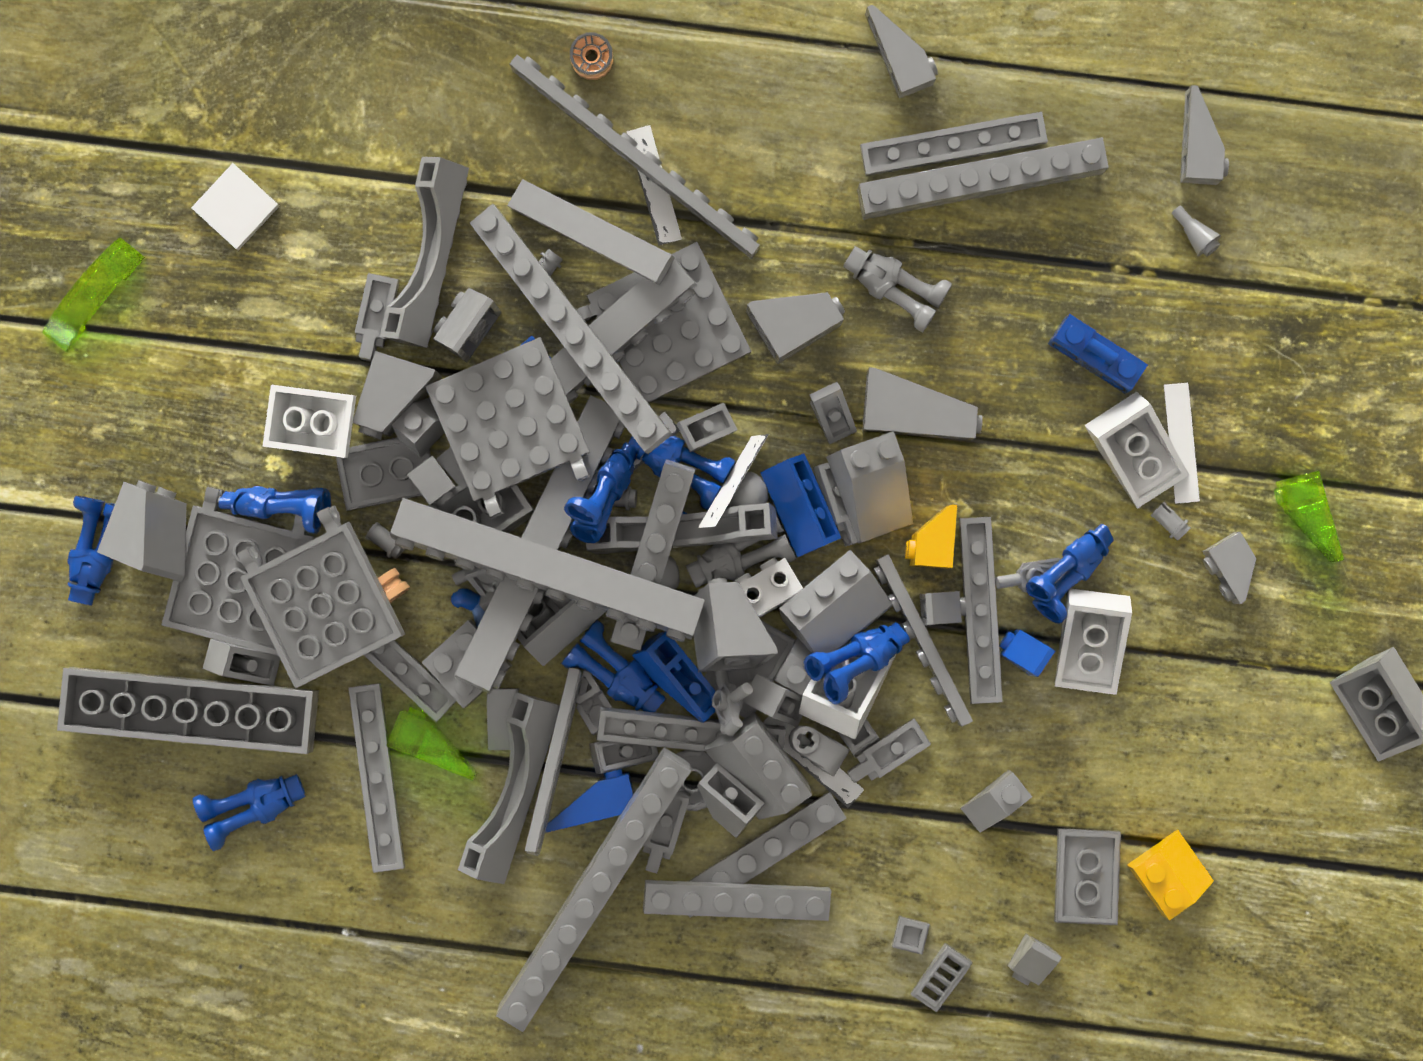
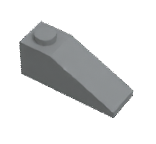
(903, 57)
(1202, 148)

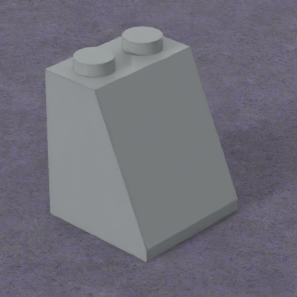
(794, 321)
(389, 392)
(147, 531)
(729, 630)

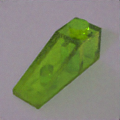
(1308, 507)
(425, 741)

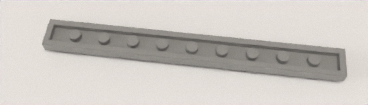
(626, 148)
(571, 329)

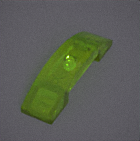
(90, 292)

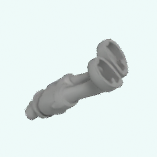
(882, 274)
(728, 563)

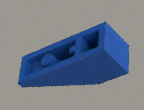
(676, 675)
(601, 801)

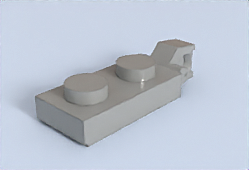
(377, 295)
(834, 502)
(890, 752)
(666, 832)

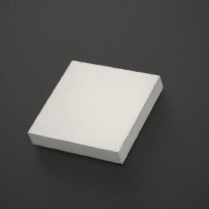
(235, 206)

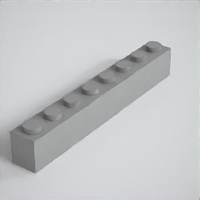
(982, 178)

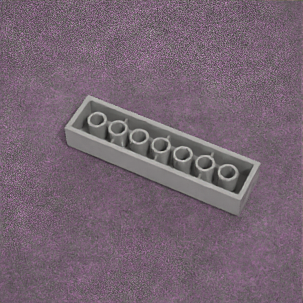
(188, 710)

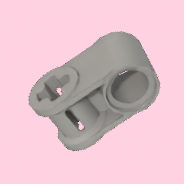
(822, 751)

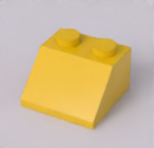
(934, 542)
(1171, 875)

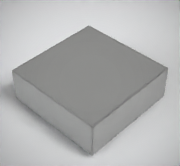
(910, 935)

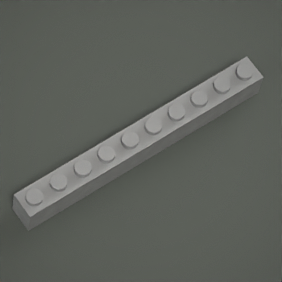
(616, 328)
(548, 526)
(546, 569)
(593, 889)

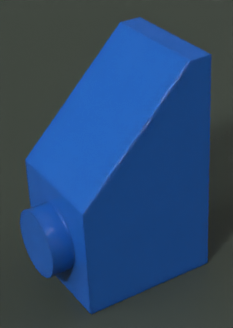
(1025, 652)

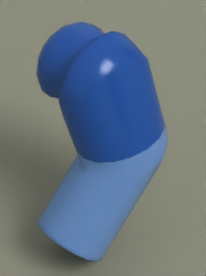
(470, 601)

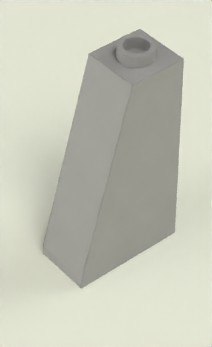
(915, 410)

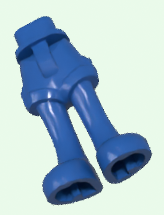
(675, 450)
(265, 502)
(593, 513)
(1077, 564)
(86, 565)
(874, 652)
(630, 681)
(265, 799)

